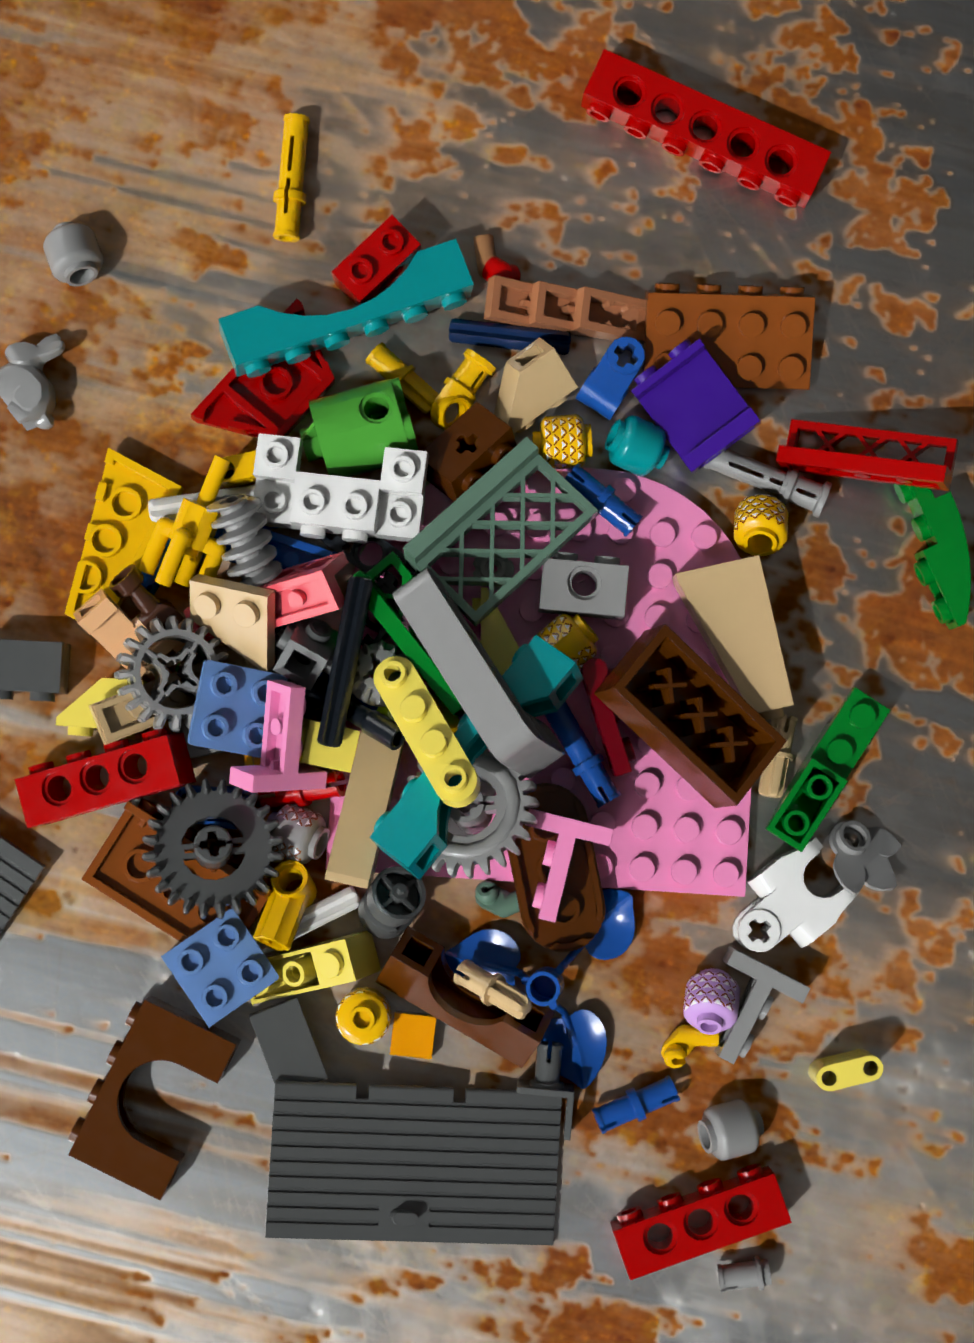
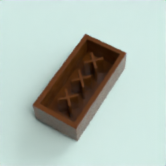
(690, 717)

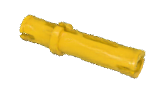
(290, 192)

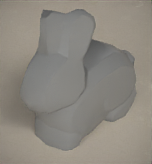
(24, 384)

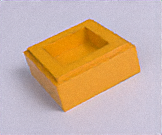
(413, 1035)

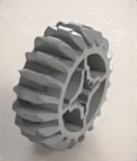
(155, 663)

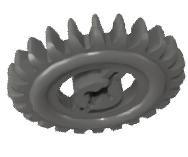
(170, 852)

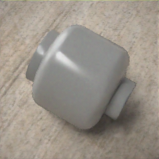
(73, 253)
(730, 1129)

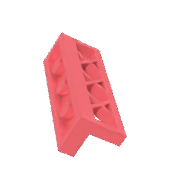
(303, 591)

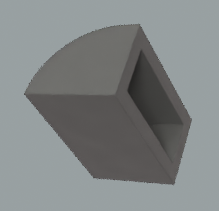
(287, 1042)

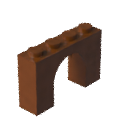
(107, 1135)

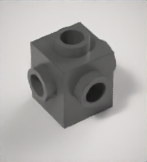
(306, 651)

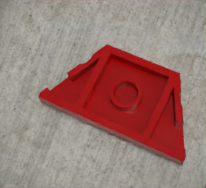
(270, 401)

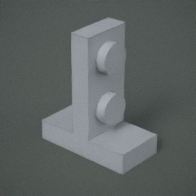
(754, 1001)

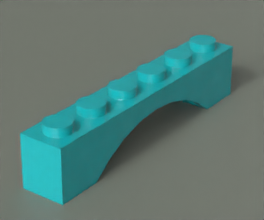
(267, 337)
(418, 824)

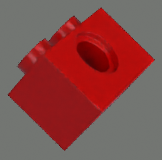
(376, 262)

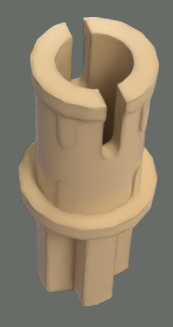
(774, 776)
(493, 989)

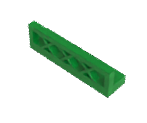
(403, 634)

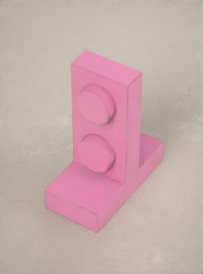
(280, 746)
(558, 856)

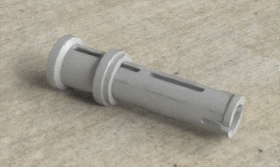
(784, 492)

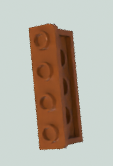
(749, 334)
(122, 876)

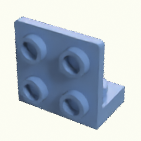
(230, 708)
(220, 967)

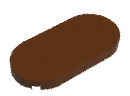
(582, 898)

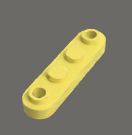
(427, 732)

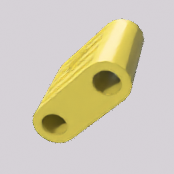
(845, 1069)

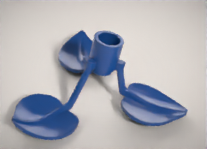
(583, 1030)

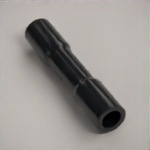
(370, 721)

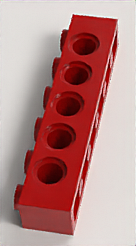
(694, 109)

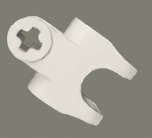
(787, 904)

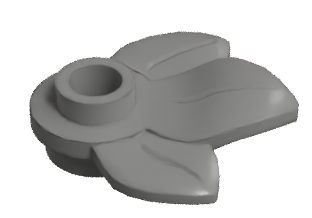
(866, 860)

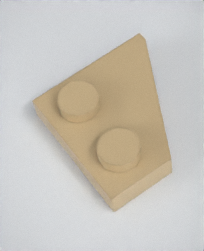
(237, 615)

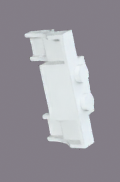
(340, 504)

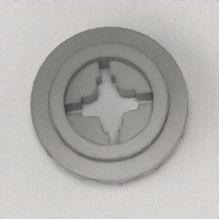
(363, 685)

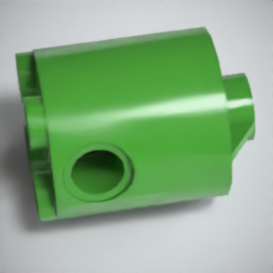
(357, 426)

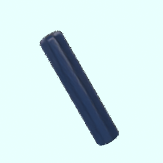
(506, 335)

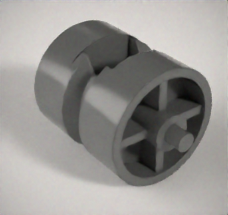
(391, 902)

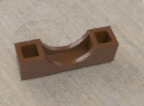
(423, 977)

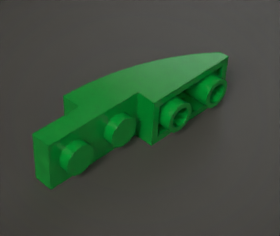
(947, 559)
(826, 769)

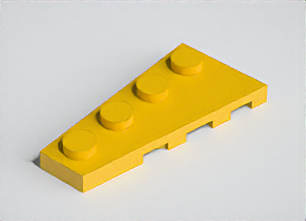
(117, 526)

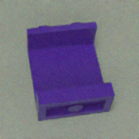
(694, 404)

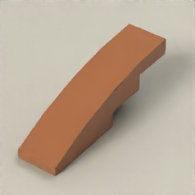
(562, 308)

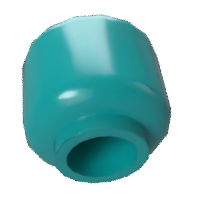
(637, 445)

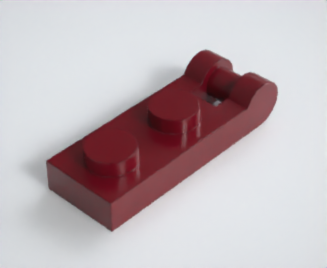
(617, 749)

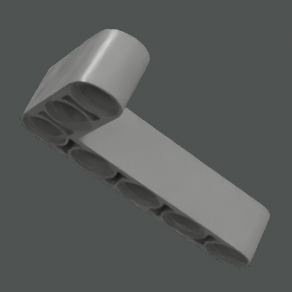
(506, 729)

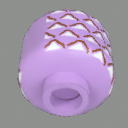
(711, 1001)

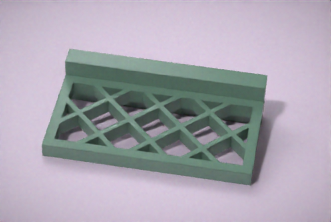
(475, 504)

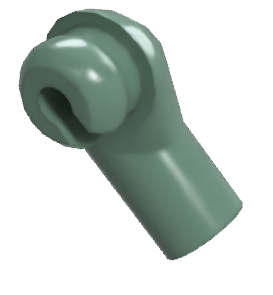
(496, 899)

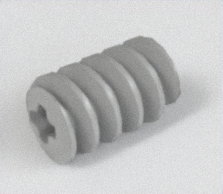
(247, 539)

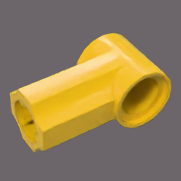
(285, 908)

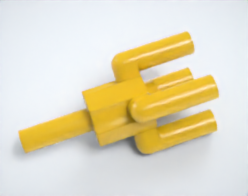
(189, 535)

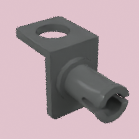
(548, 1081)

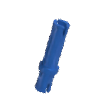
(583, 756)

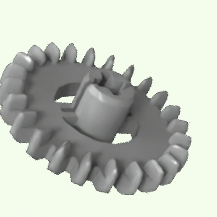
(510, 810)

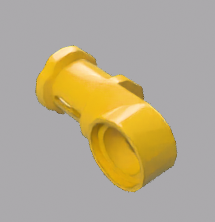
(461, 387)

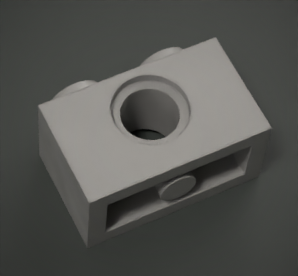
(605, 602)

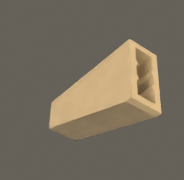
(739, 628)
(365, 800)

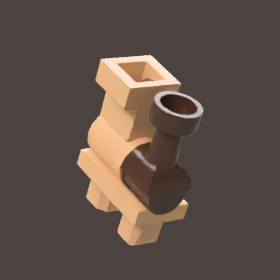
(111, 625)

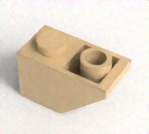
(531, 385)

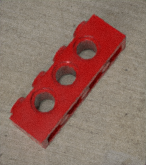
(43, 793)
(684, 1242)

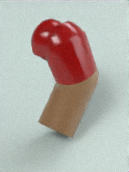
(488, 263)

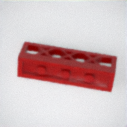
(864, 466)

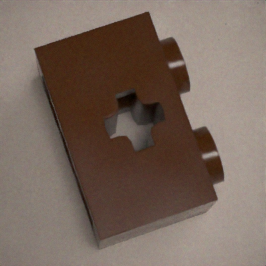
(467, 450)

